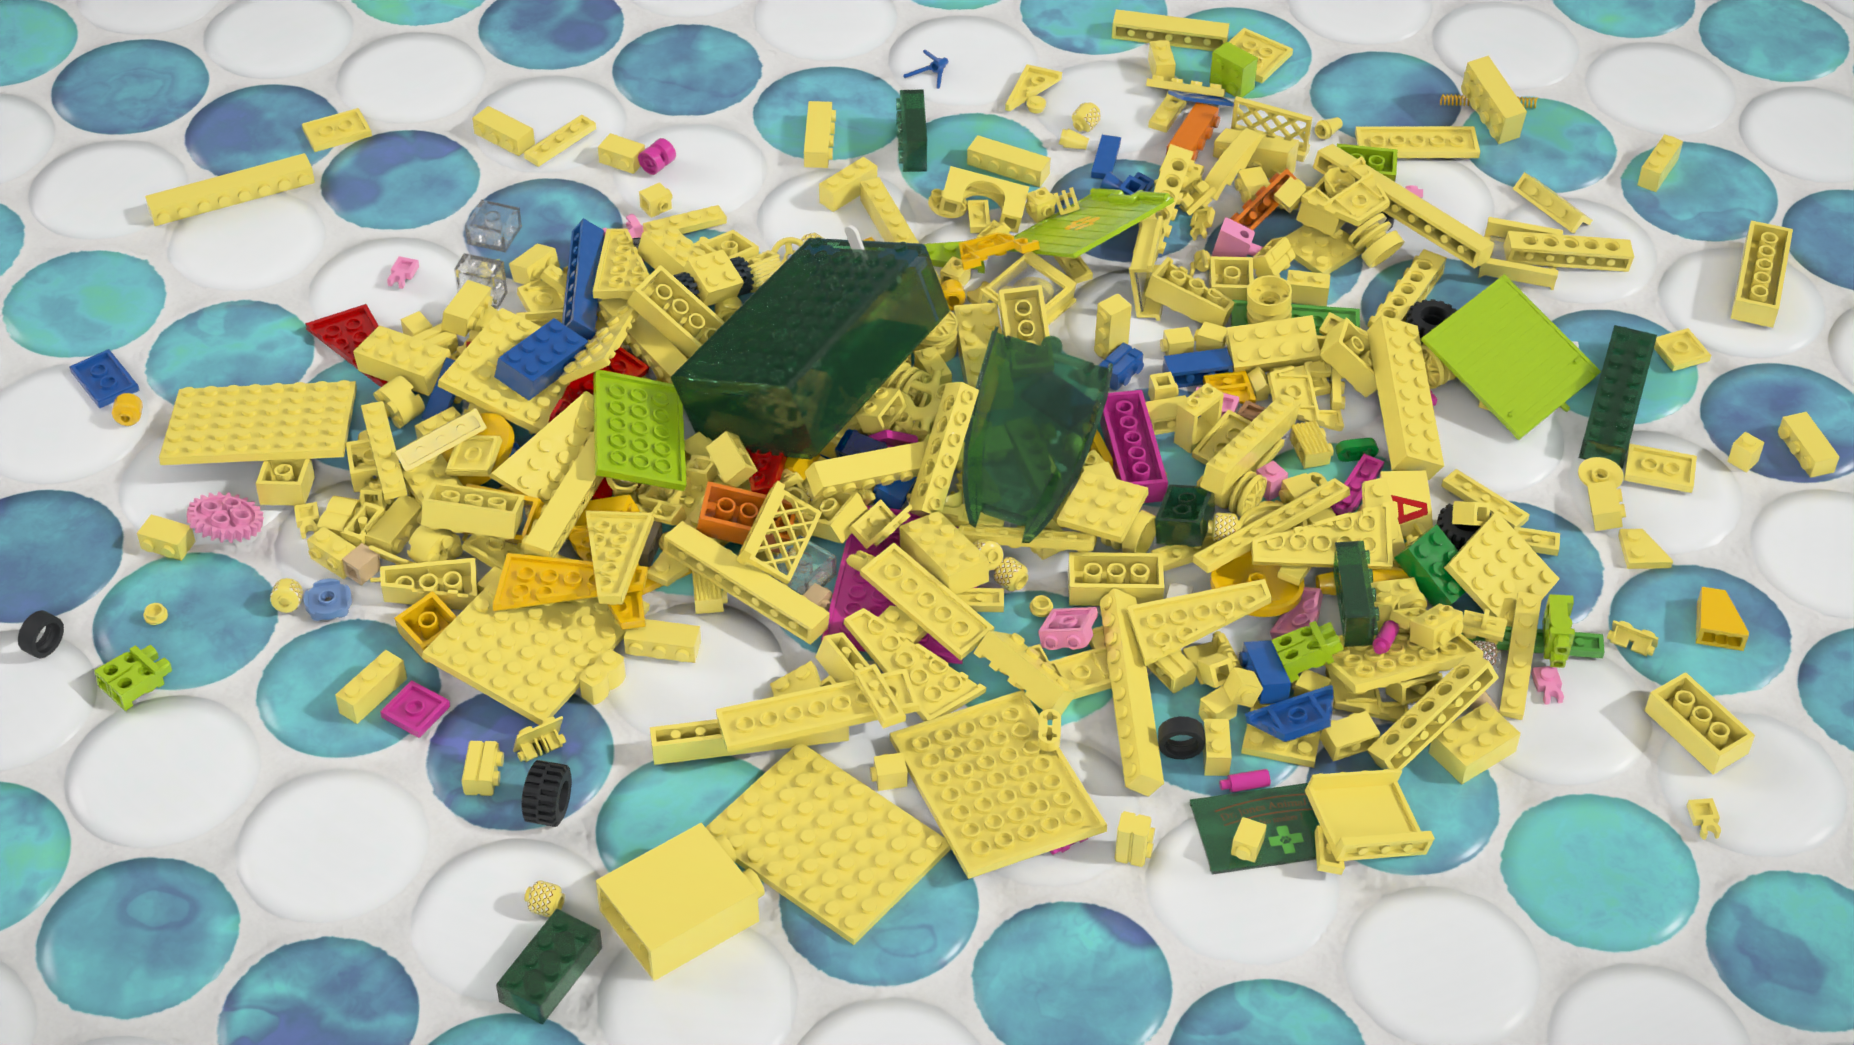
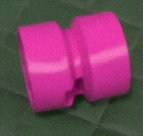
(657, 156)

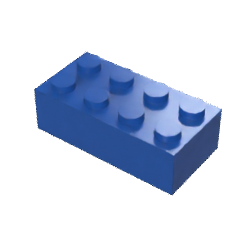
(539, 359)

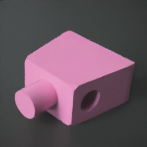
(1235, 241)

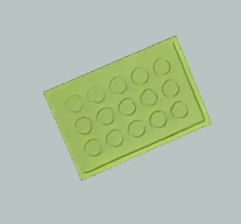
(638, 430)

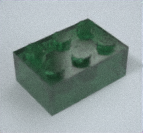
(1184, 515)

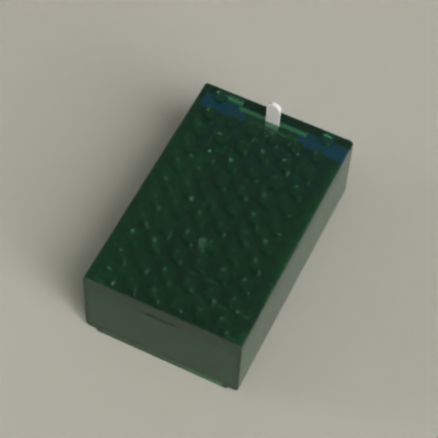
(812, 344)

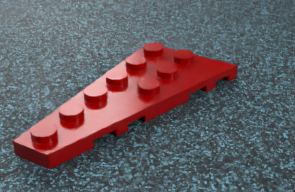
(345, 332)
(621, 363)
(769, 471)

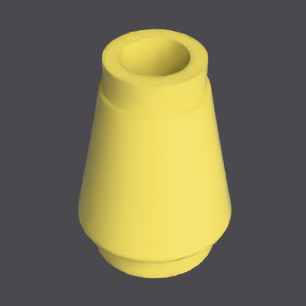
(1326, 128)
(1072, 139)

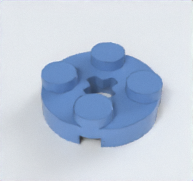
(325, 610)

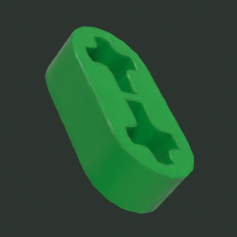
(1355, 448)

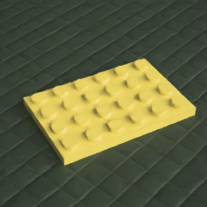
(1365, 670)

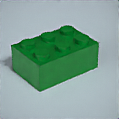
(1426, 562)

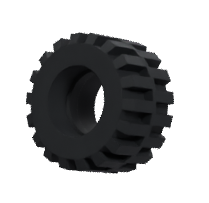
(1428, 315)
(1456, 533)
(546, 793)

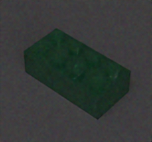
(911, 130)
(1355, 593)
(549, 966)

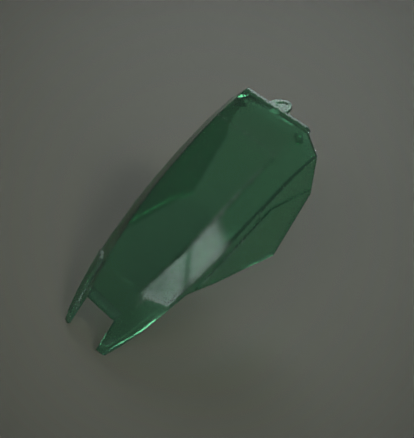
(1029, 430)

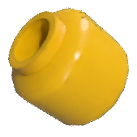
(953, 293)
(127, 409)

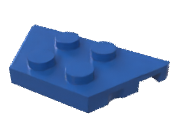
(1296, 715)

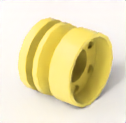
(1376, 240)
(1268, 299)
(943, 337)
(1436, 370)
(903, 378)
(1243, 494)
(1139, 536)

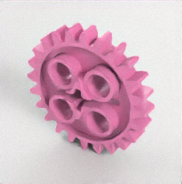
(225, 517)

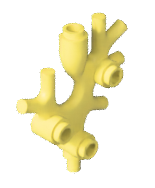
(925, 414)

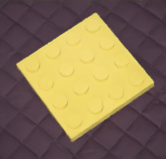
(1497, 566)

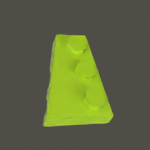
(942, 252)

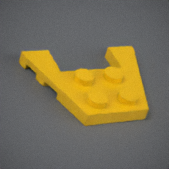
(997, 243)

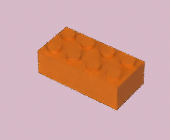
(731, 511)

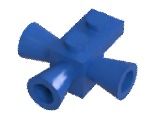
(1130, 185)

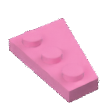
(1303, 614)

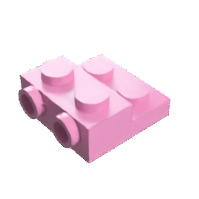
(1068, 628)

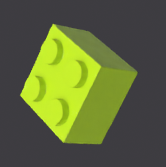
(1233, 69)

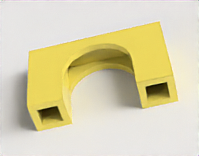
(964, 184)

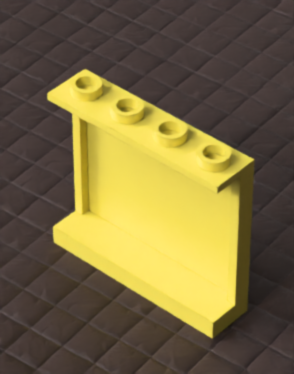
(1366, 815)

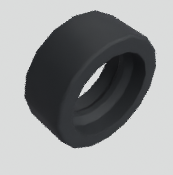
(50, 639)
(1181, 726)

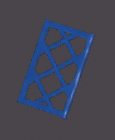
(1201, 98)

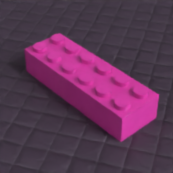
(1133, 443)

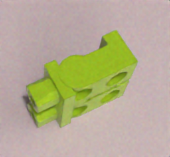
(1557, 629)
(1307, 648)
(132, 675)

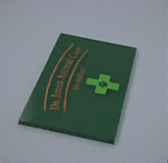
(1284, 811)

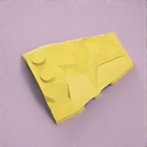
(673, 505)

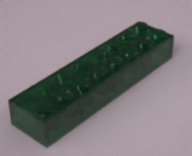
(1618, 395)

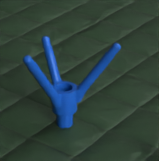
(936, 66)

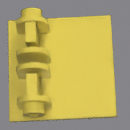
(1218, 645)
(529, 738)

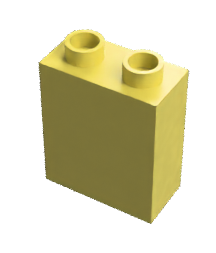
(679, 900)

